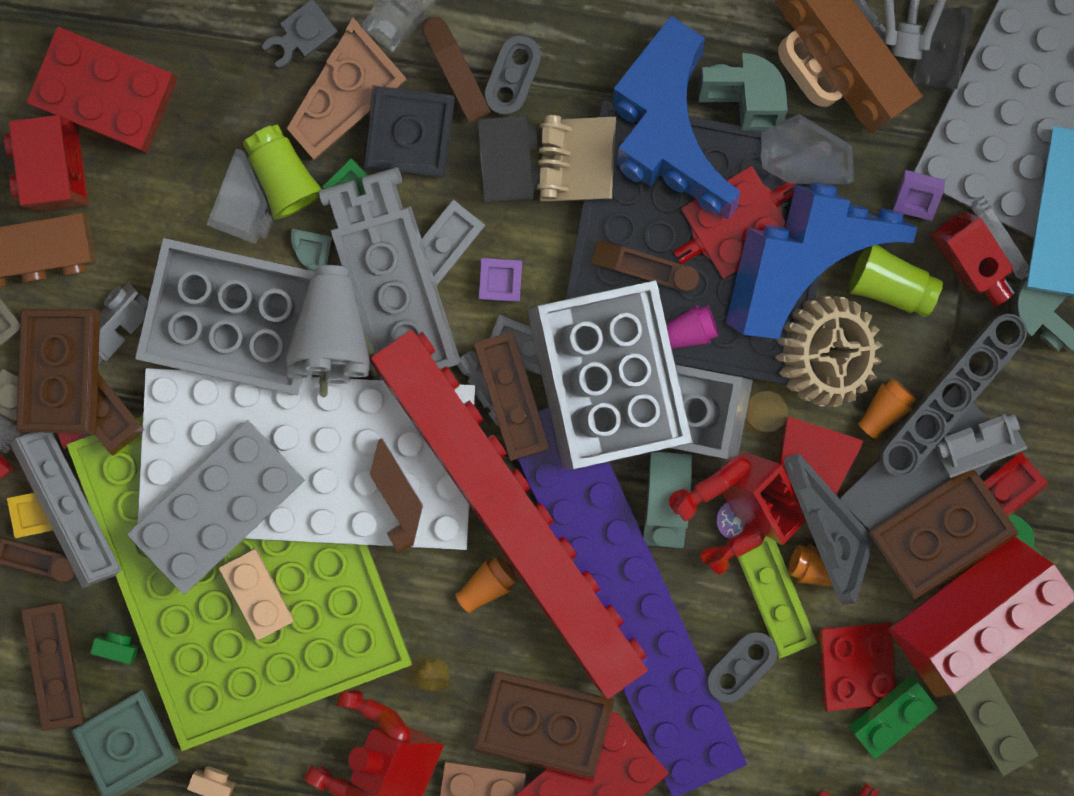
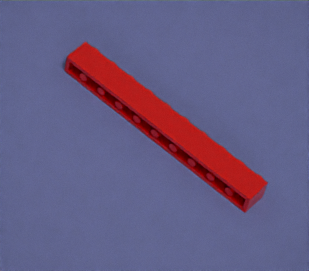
(508, 513)

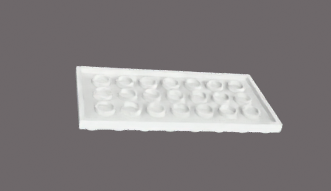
(322, 437)

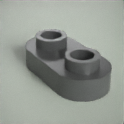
(512, 76)
(743, 668)

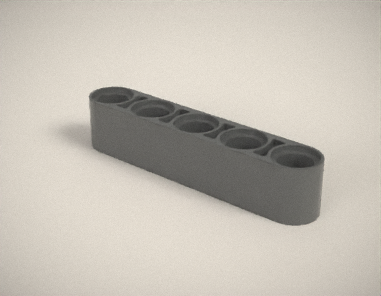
(970, 386)

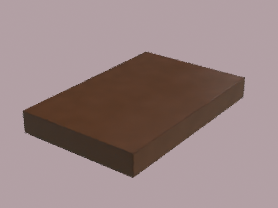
(58, 371)
(943, 533)
(544, 725)

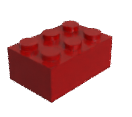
(102, 89)
(46, 164)

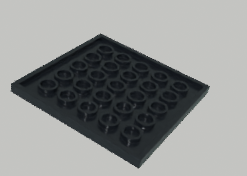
(653, 224)

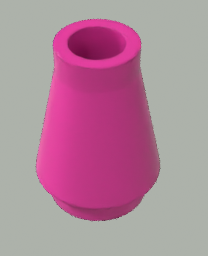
(692, 328)

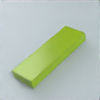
(777, 598)

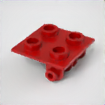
(856, 665)

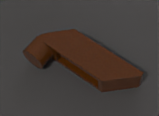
(455, 68)
(644, 266)
(398, 495)
(35, 559)

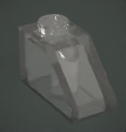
(396, 20)
(806, 153)
(241, 203)

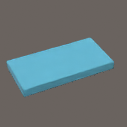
(1053, 243)

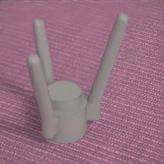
(908, 38)

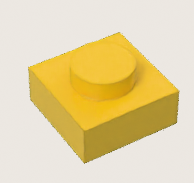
(27, 515)

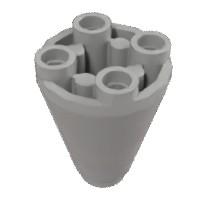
(329, 330)

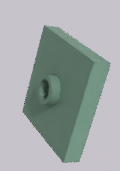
(125, 745)

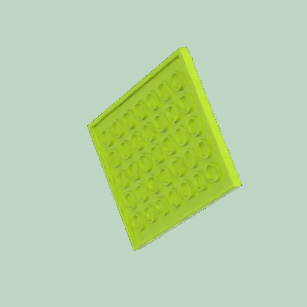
(201, 645)

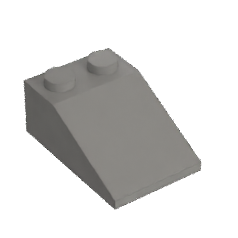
(714, 410)

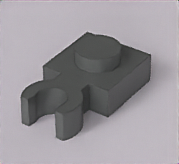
(305, 29)

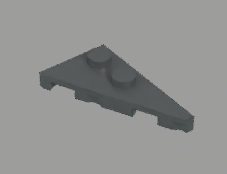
(836, 531)

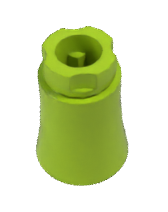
(280, 172)
(894, 281)

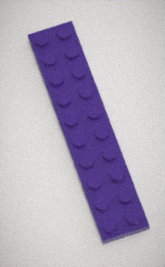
(673, 697)

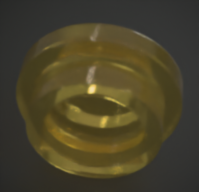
(766, 411)

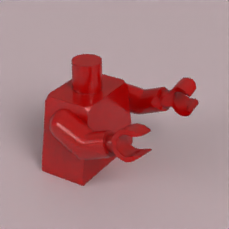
(757, 495)
(390, 763)

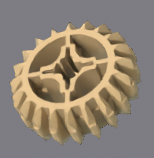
(815, 332)

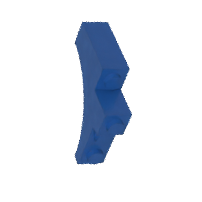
(663, 139)
(784, 261)

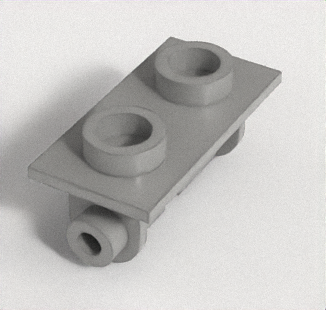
(123, 310)
(969, 451)

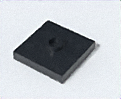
(408, 130)

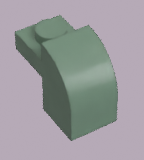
(753, 84)
(1037, 312)
(666, 475)

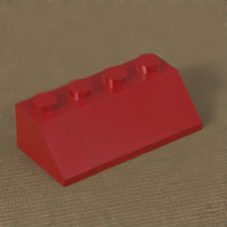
(981, 616)

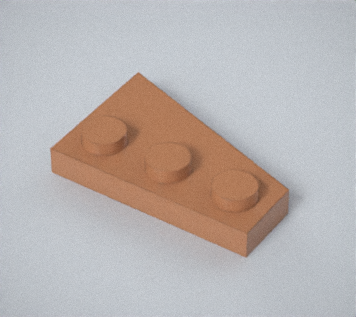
(343, 91)

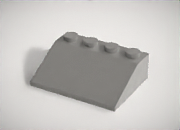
(223, 315)
(609, 375)

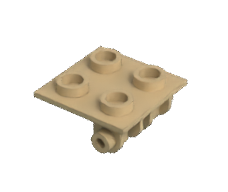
(577, 158)

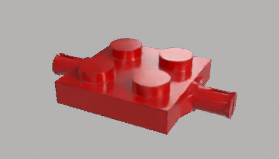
(724, 239)

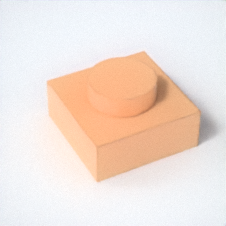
(211, 782)

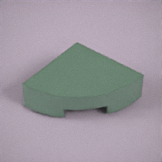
(311, 248)

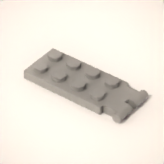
(388, 264)

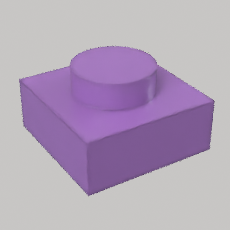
(919, 195)
(500, 280)

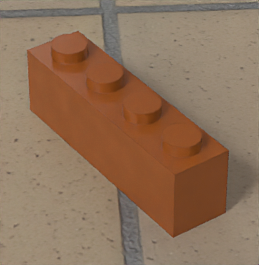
(853, 58)
(46, 246)

